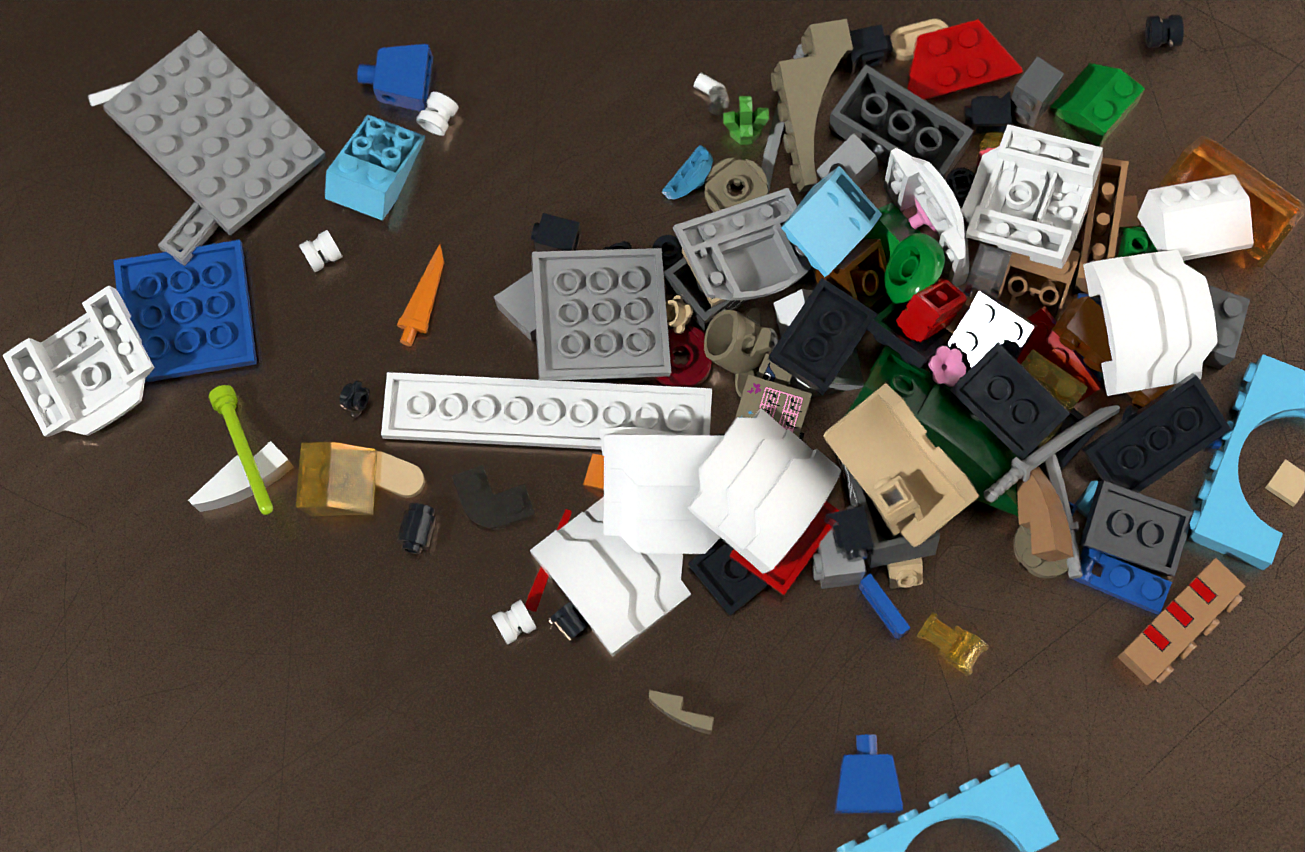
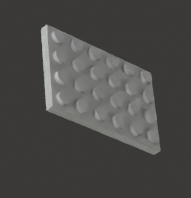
(214, 132)

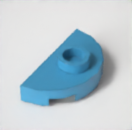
(690, 175)

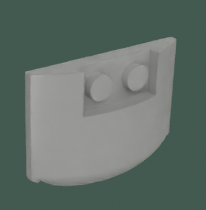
(743, 248)

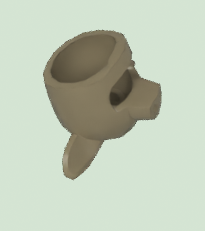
(739, 343)

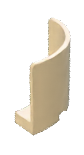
(888, 441)

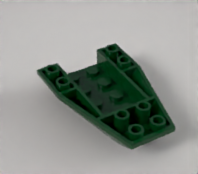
(947, 425)

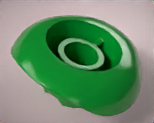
(913, 267)

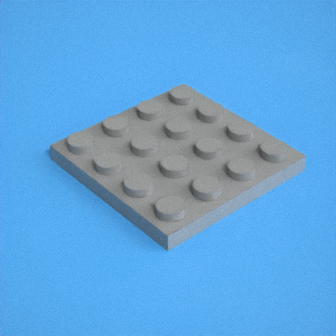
(600, 314)

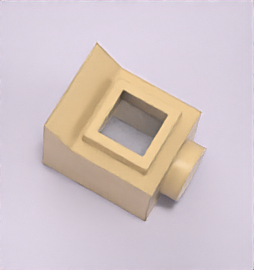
(894, 502)

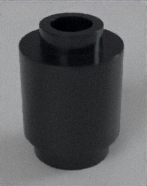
(416, 528)

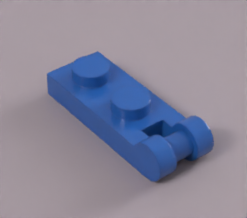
(1124, 581)

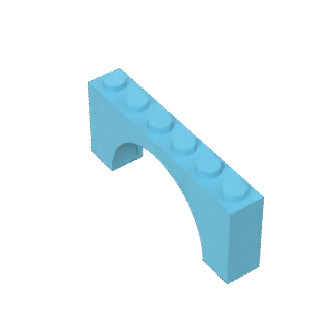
(1224, 517)
(1001, 801)

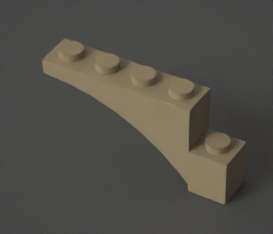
(801, 90)

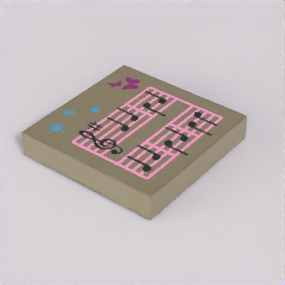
(781, 402)

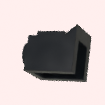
(869, 47)
(988, 114)
(851, 533)

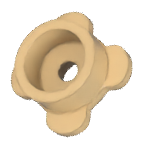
(678, 314)

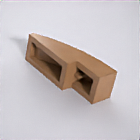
(1043, 513)

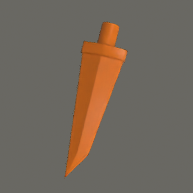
(419, 309)

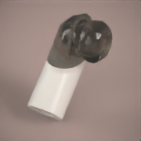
(716, 92)

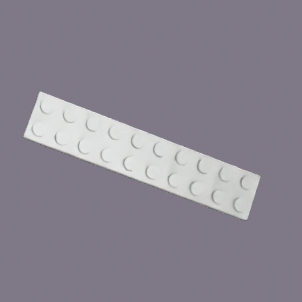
(534, 410)

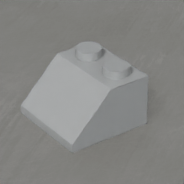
(832, 568)

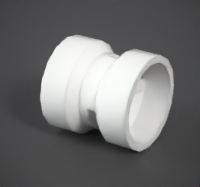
(437, 113)
(328, 250)
(514, 622)

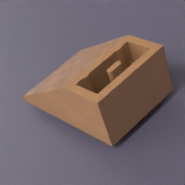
(1034, 285)

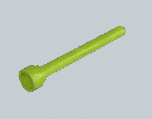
(224, 402)

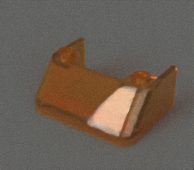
(1272, 207)

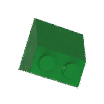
(1098, 101)

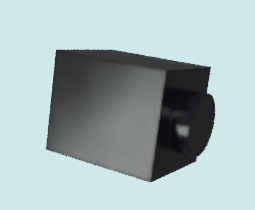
(556, 234)

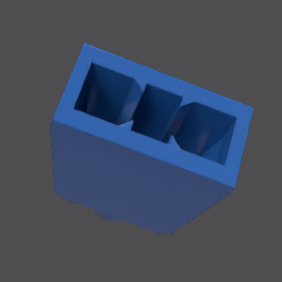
(400, 75)
(868, 781)

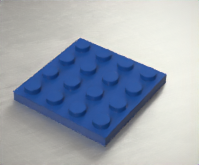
(190, 314)

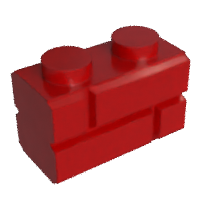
(931, 310)

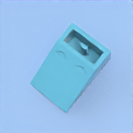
(373, 167)
(831, 221)

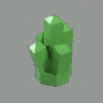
(745, 124)

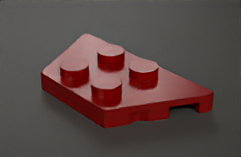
(958, 60)

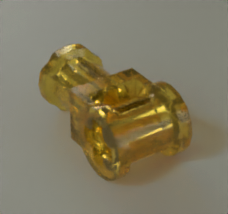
(953, 643)

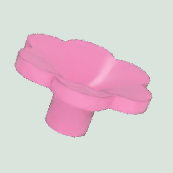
(920, 218)
(947, 366)

